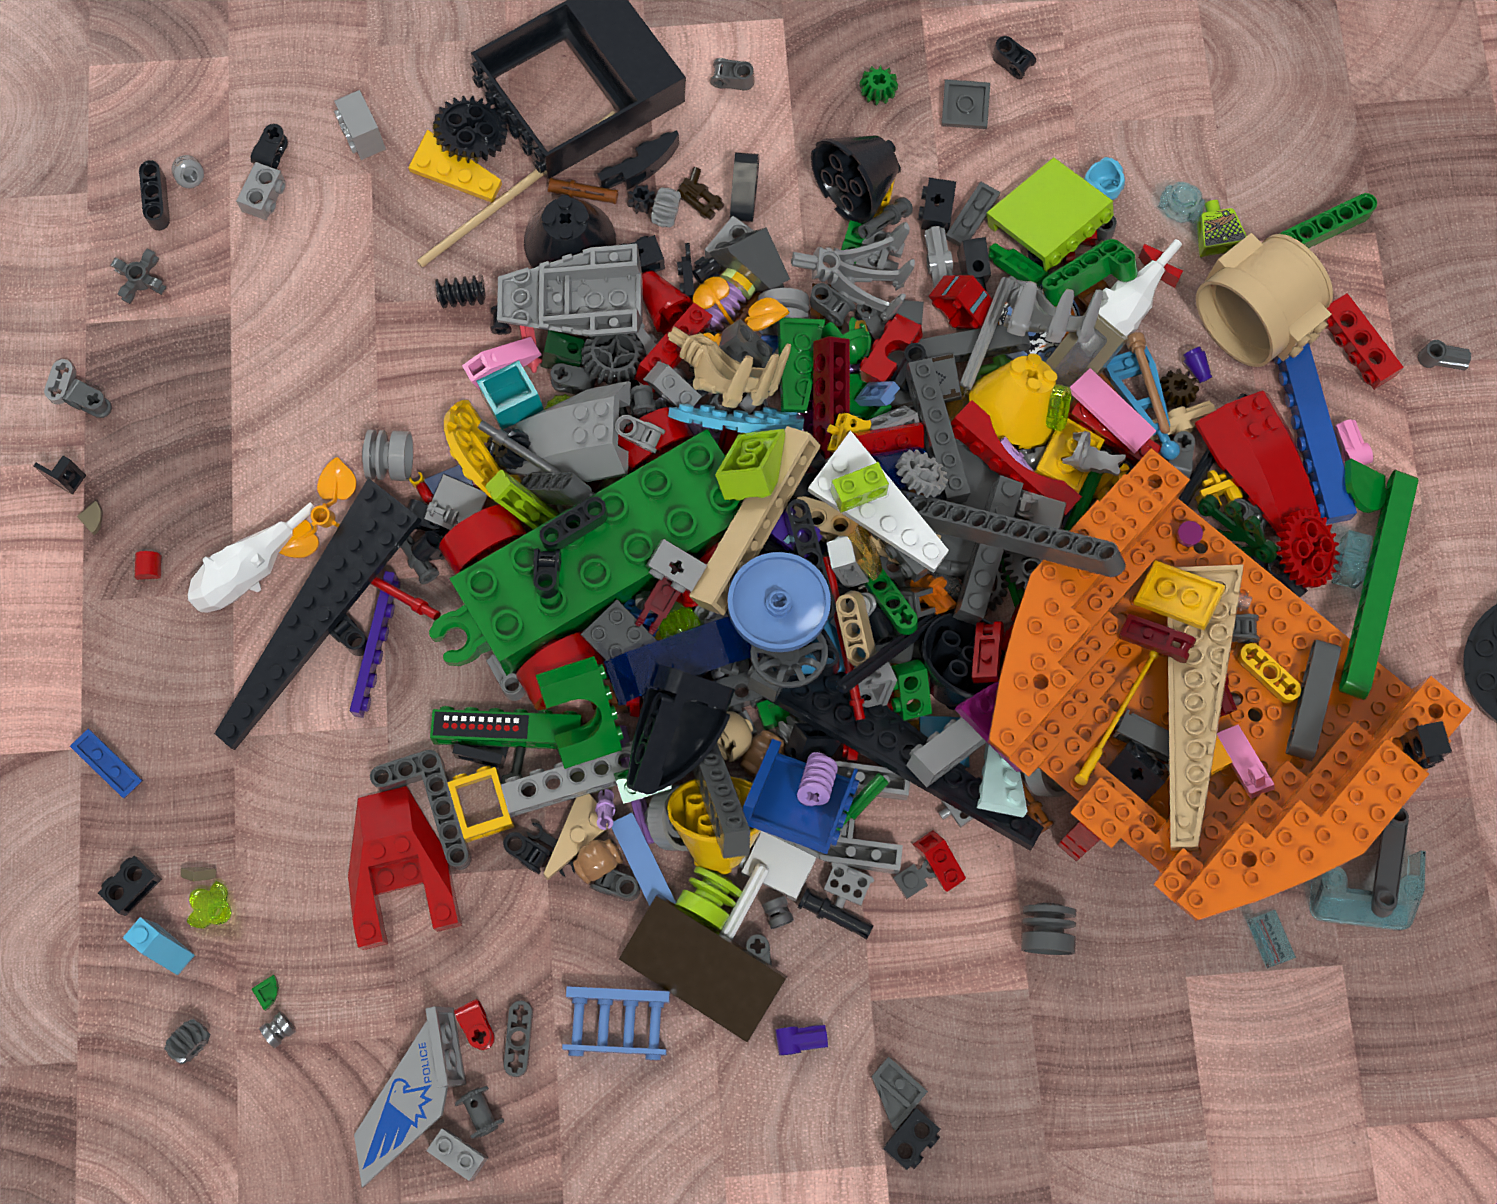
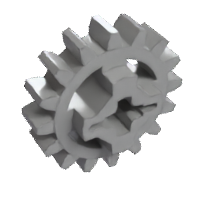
(921, 473)

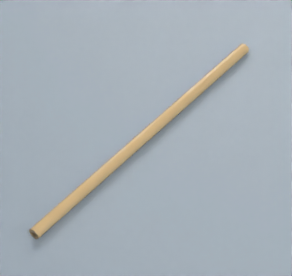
(483, 215)

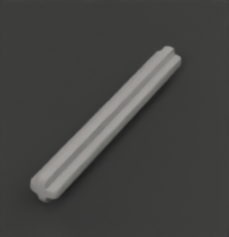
(986, 333)

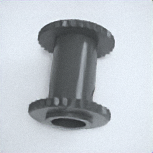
(481, 1115)

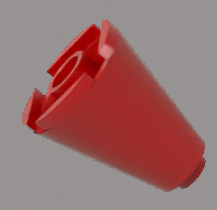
(663, 301)

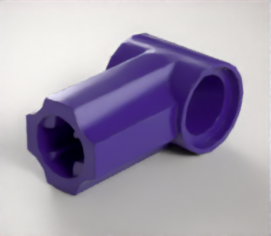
(794, 1039)

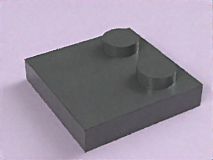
(965, 104)

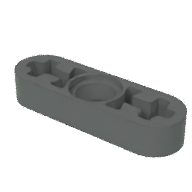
(527, 1019)

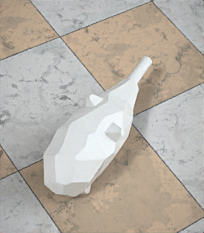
(1130, 301)
(241, 565)

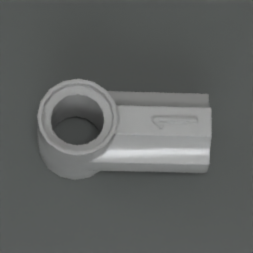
(504, 681)

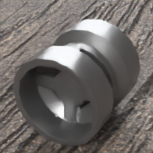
(775, 907)
(277, 1029)

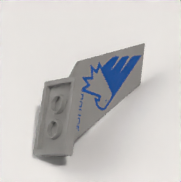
(413, 1094)

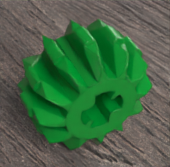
(878, 85)

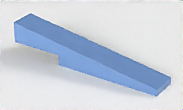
(641, 858)

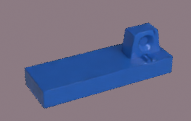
(106, 763)

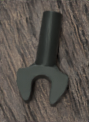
(517, 765)

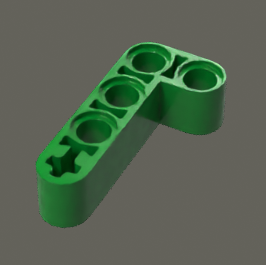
(1091, 267)

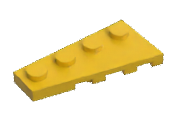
(463, 176)

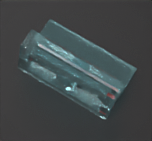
(1271, 939)

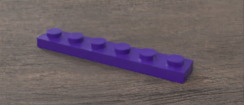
(373, 654)

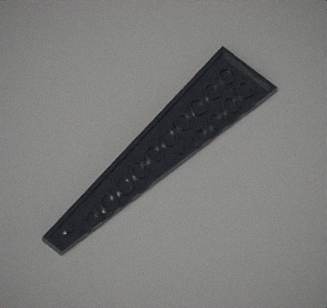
(352, 560)
(888, 741)

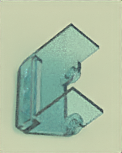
(1336, 903)

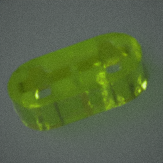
(1058, 407)

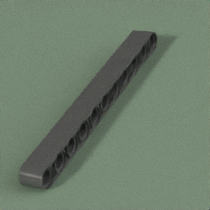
(1019, 536)

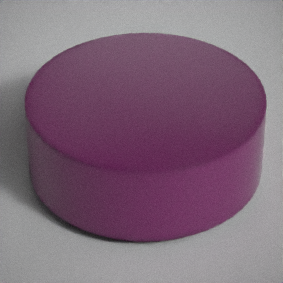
(1189, 533)

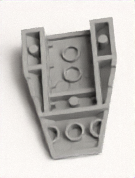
(578, 294)
(580, 434)

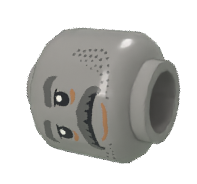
(187, 171)

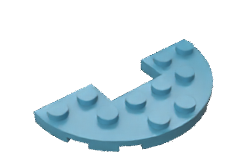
(740, 420)

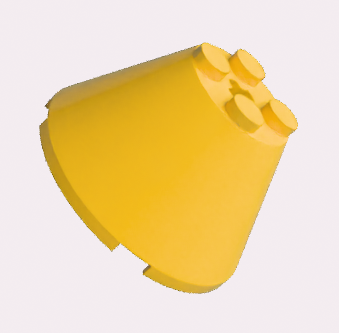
(1018, 400)
(694, 827)

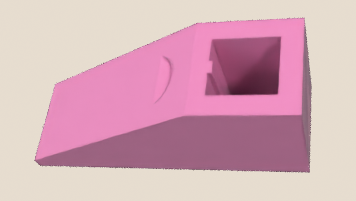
(500, 357)

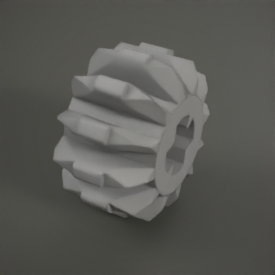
(666, 207)

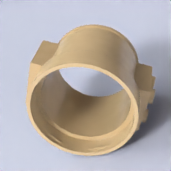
(1265, 299)

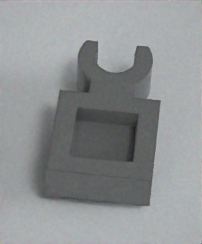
(913, 880)

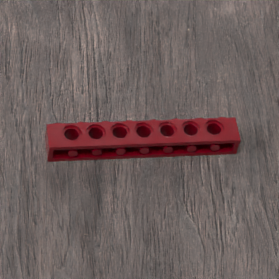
(830, 392)

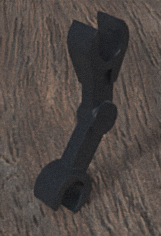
(549, 840)

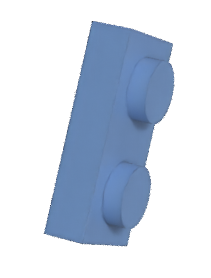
(877, 394)

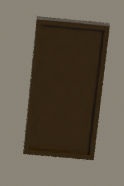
(702, 967)

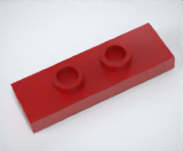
(892, 438)

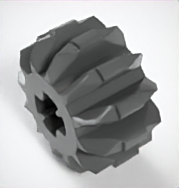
(187, 1041)

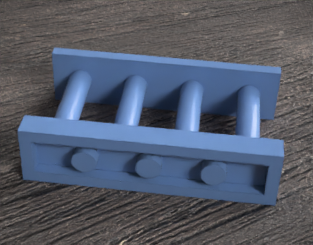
(605, 999)

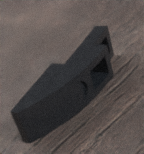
(649, 159)

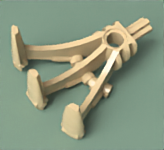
(724, 375)

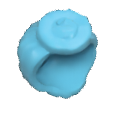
(1106, 177)

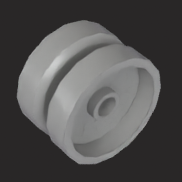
(793, 299)

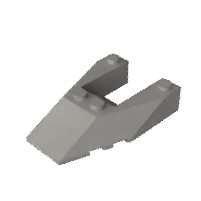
(864, 853)

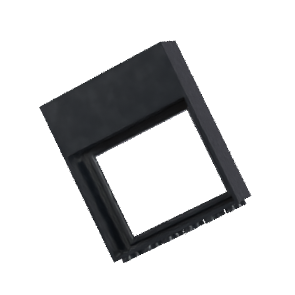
(614, 50)

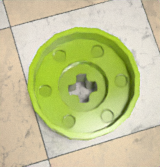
(709, 897)

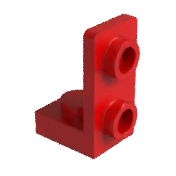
(940, 859)

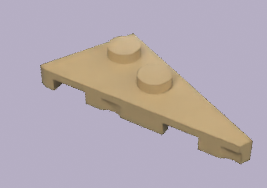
(578, 831)

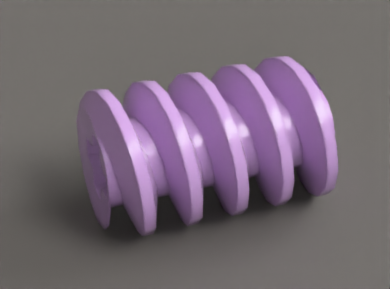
(728, 303)
(817, 780)

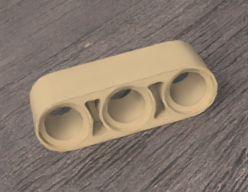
(860, 617)

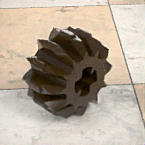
(1185, 395)

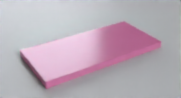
(1112, 410)

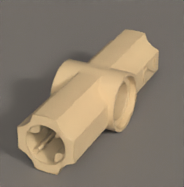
(1184, 418)

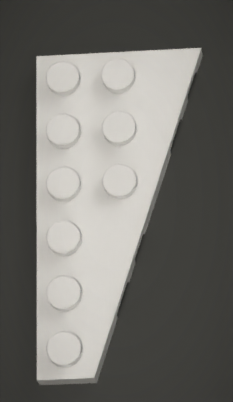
(887, 517)

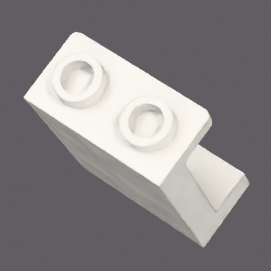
(786, 864)

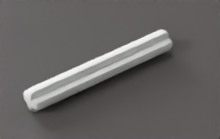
(745, 901)

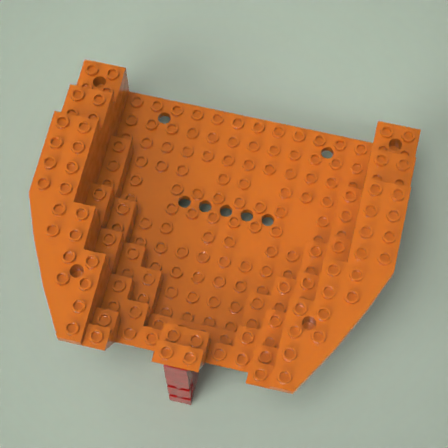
(1073, 672)

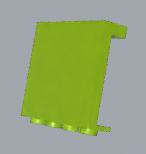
(1052, 212)

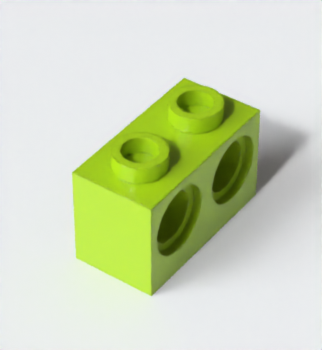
(859, 487)

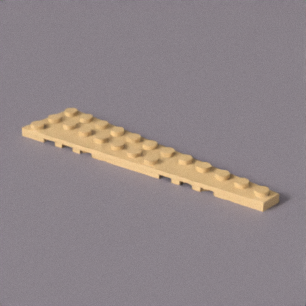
(1195, 707)

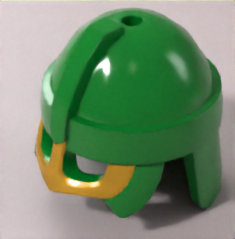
(859, 339)

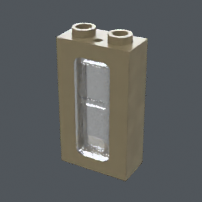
(1074, 358)

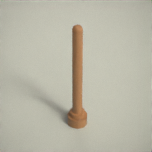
(1137, 345)

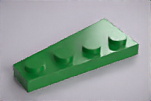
(798, 372)

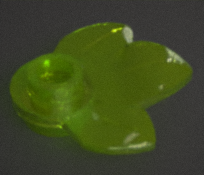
(206, 904)

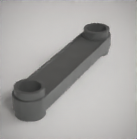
(1389, 865)

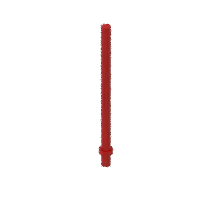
(856, 700)

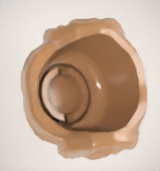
(754, 756)
(597, 860)

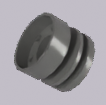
(1048, 929)

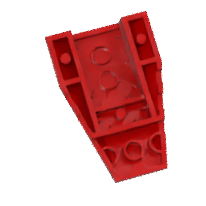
(1260, 455)

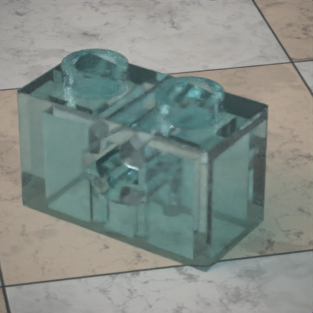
(1353, 559)

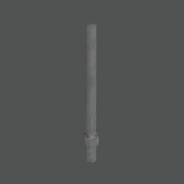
(501, 438)

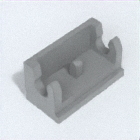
(878, 686)

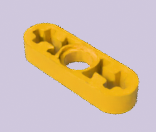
(1260, 655)

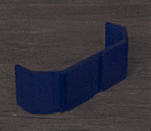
(689, 651)

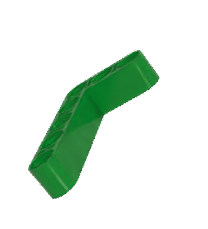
(1333, 221)

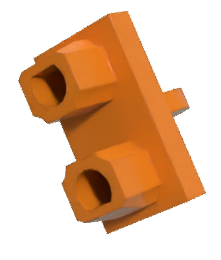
(939, 598)

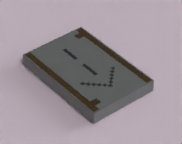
(948, 380)

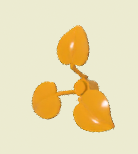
(761, 313)
(334, 483)

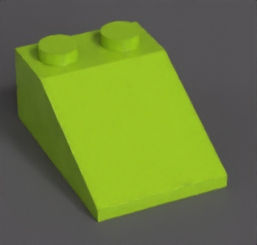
(752, 465)

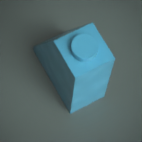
(158, 945)

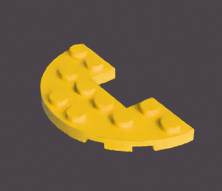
(468, 445)

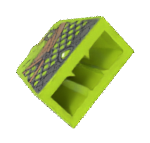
(1218, 230)

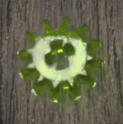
(678, 622)

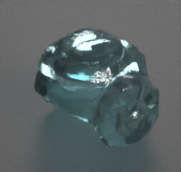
(1182, 202)

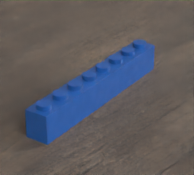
(1316, 436)

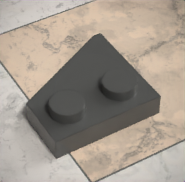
(897, 1091)

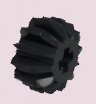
(505, 456)

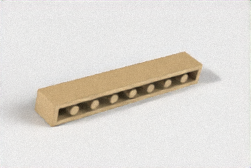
(753, 524)

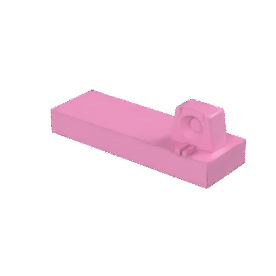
(1245, 762)

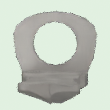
(1091, 459)

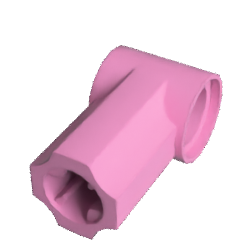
(1352, 443)

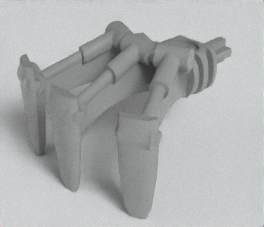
(844, 272)
(1036, 314)

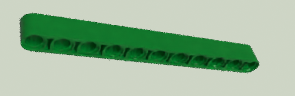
(1378, 586)

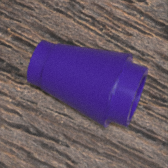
(1198, 364)

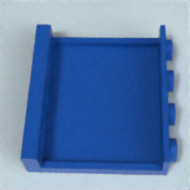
(775, 808)

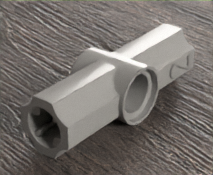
(938, 257)

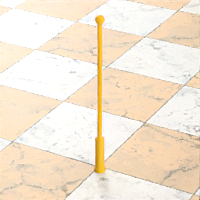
(1082, 777)

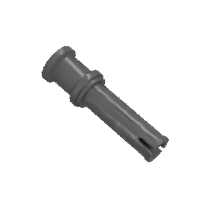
(891, 215)
(423, 569)

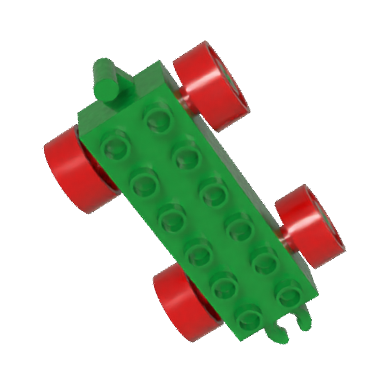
(492, 557)

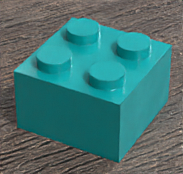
(510, 395)

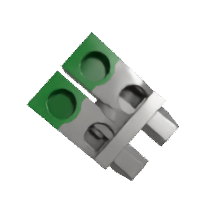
(876, 260)

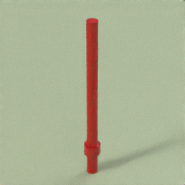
(417, 604)

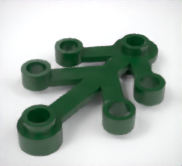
(1239, 531)

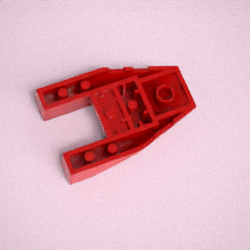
(394, 852)

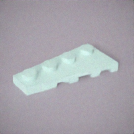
(1001, 786)

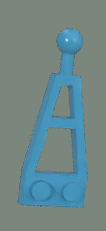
(1127, 366)

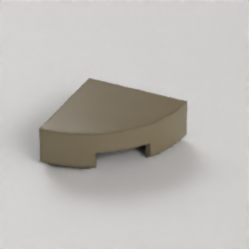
(92, 517)
(198, 873)

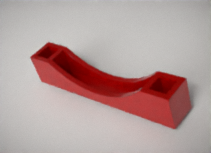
(976, 431)

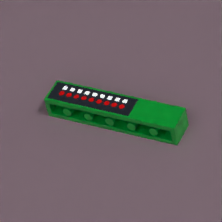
(500, 727)

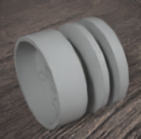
(385, 455)

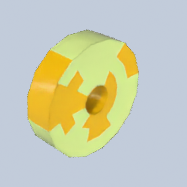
(739, 281)

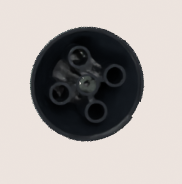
(855, 173)
(566, 228)
(949, 660)

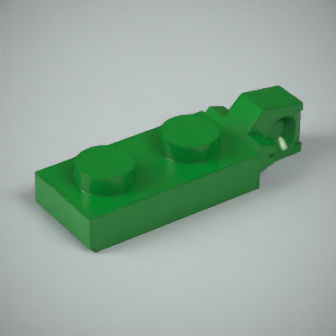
(1017, 264)

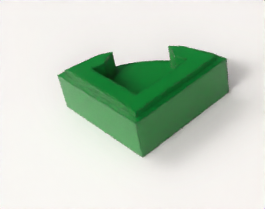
(267, 992)

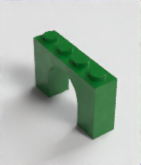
(599, 735)

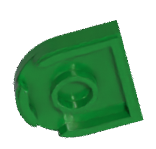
(1365, 486)

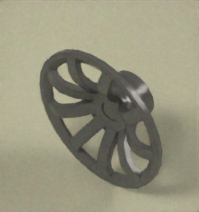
(790, 663)

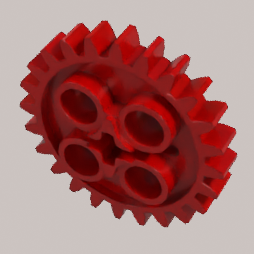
(1307, 548)

